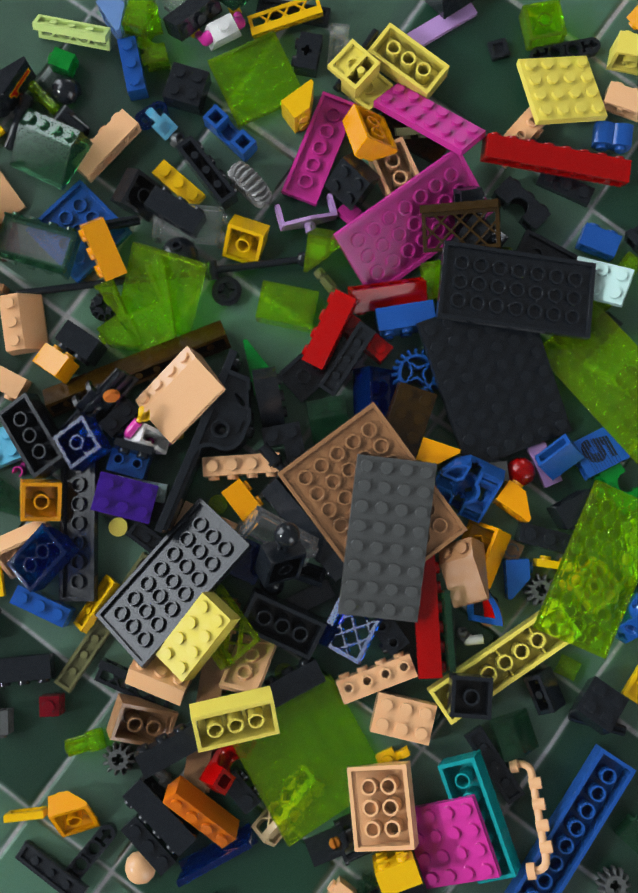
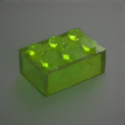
(287, 306)

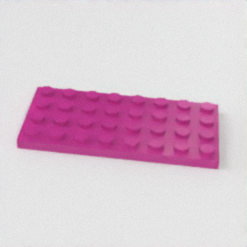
(388, 237)

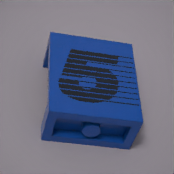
(599, 453)

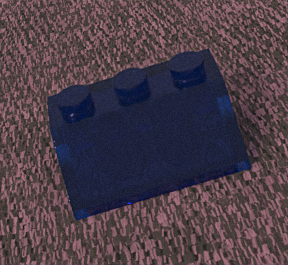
(372, 385)
(42, 557)

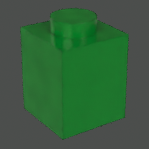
(63, 62)

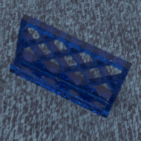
(335, 623)
(213, 855)

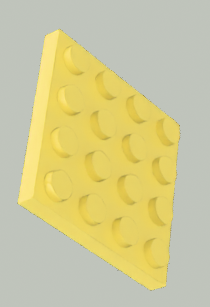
(561, 90)

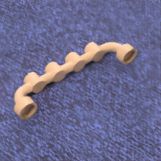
(542, 825)

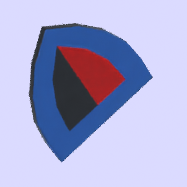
(486, 612)

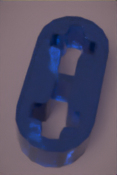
(145, 126)

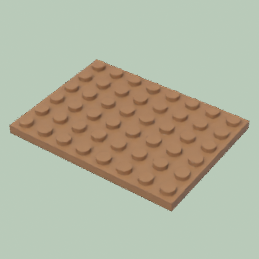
(325, 478)

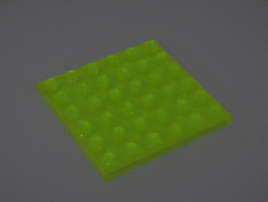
(306, 765)

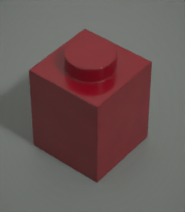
(51, 704)

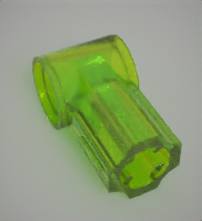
(90, 741)

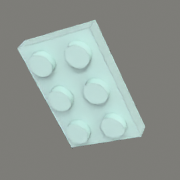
(610, 282)

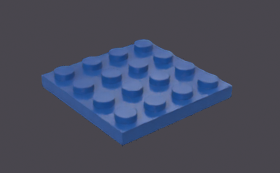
(78, 207)

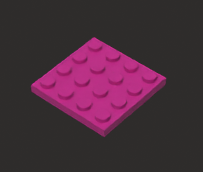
(454, 843)

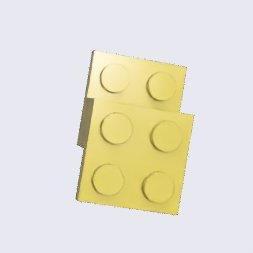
(359, 74)

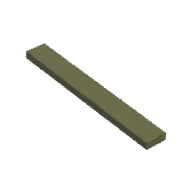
(88, 647)

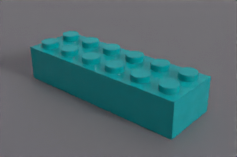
(466, 776)

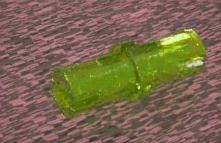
(43, 97)

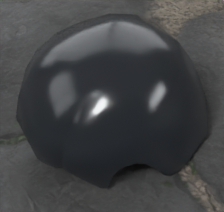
(66, 90)

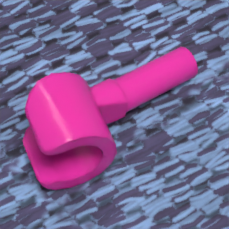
(22, 466)

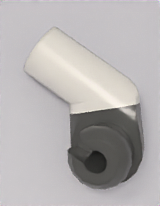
(467, 638)

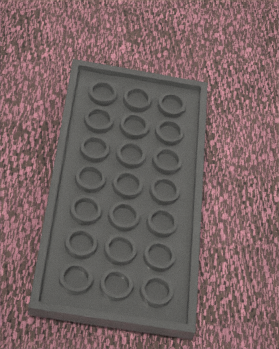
(387, 538)

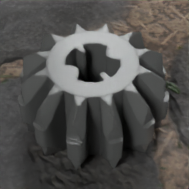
(534, 583)
(125, 764)
(613, 875)

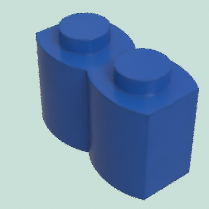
(612, 136)

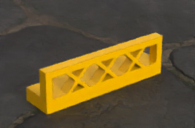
(286, 20)

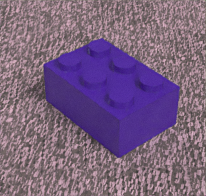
(124, 497)

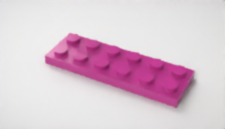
(429, 119)
(318, 150)

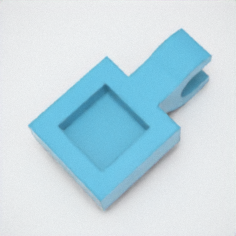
(163, 124)

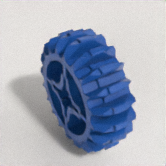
(412, 367)

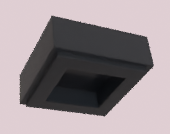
(498, 49)

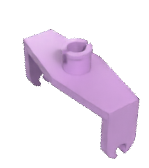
(307, 222)

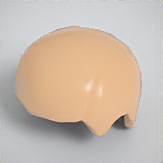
(138, 869)

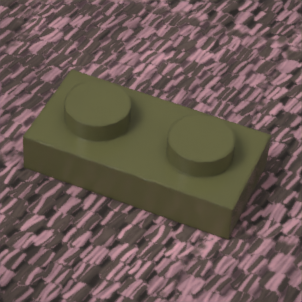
(406, 133)

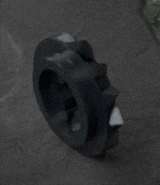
(218, 288)
(98, 312)

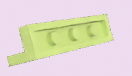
(75, 29)

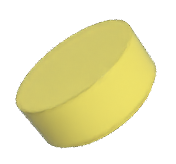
(118, 527)

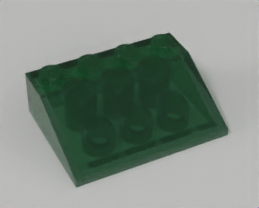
(48, 149)

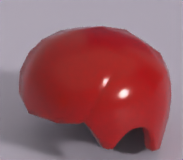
(521, 470)

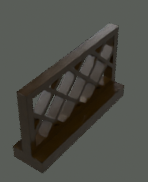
(458, 208)

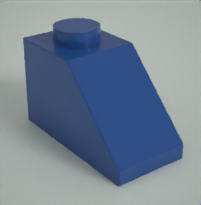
(516, 575)

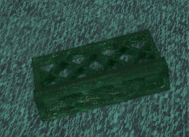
(448, 634)

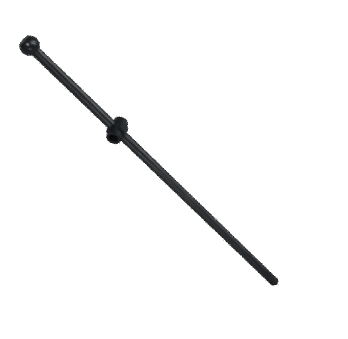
(211, 272)

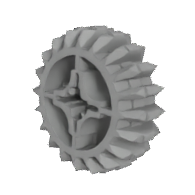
(250, 184)

